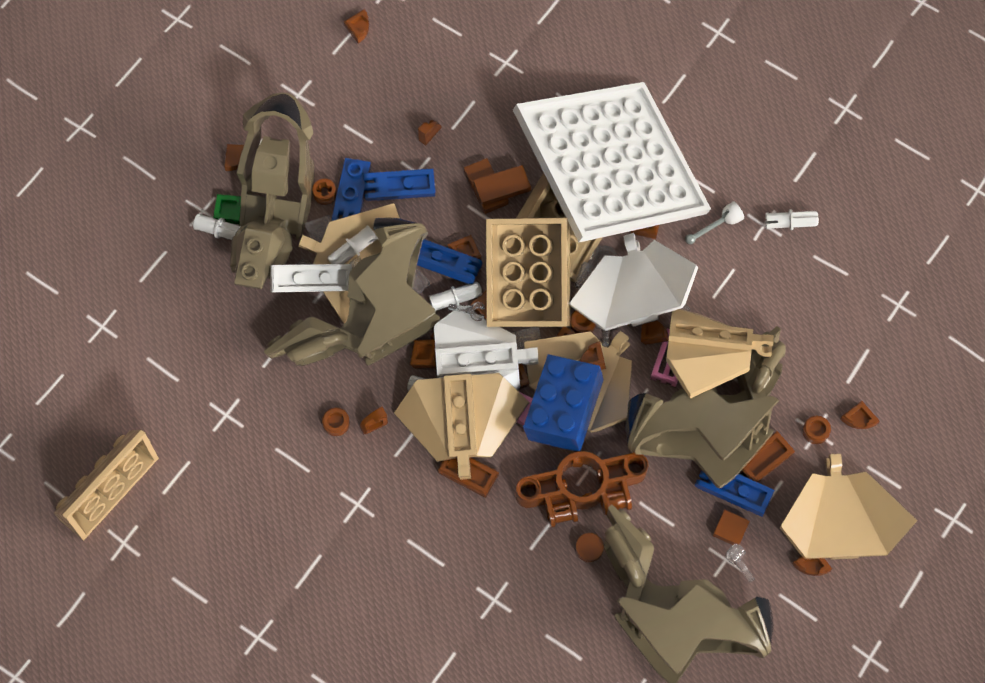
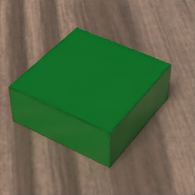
(228, 208)

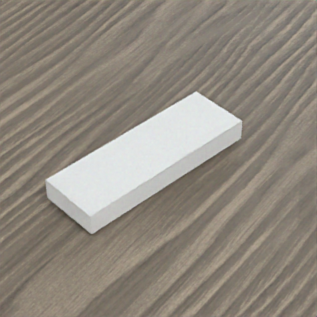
(309, 277)

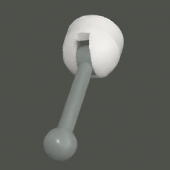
(731, 214)

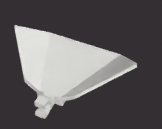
(635, 286)
(475, 349)

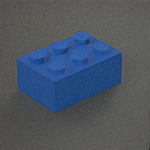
(563, 403)

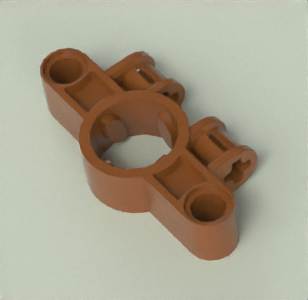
(563, 506)

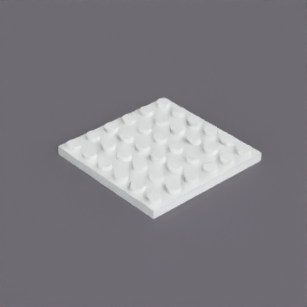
(611, 160)

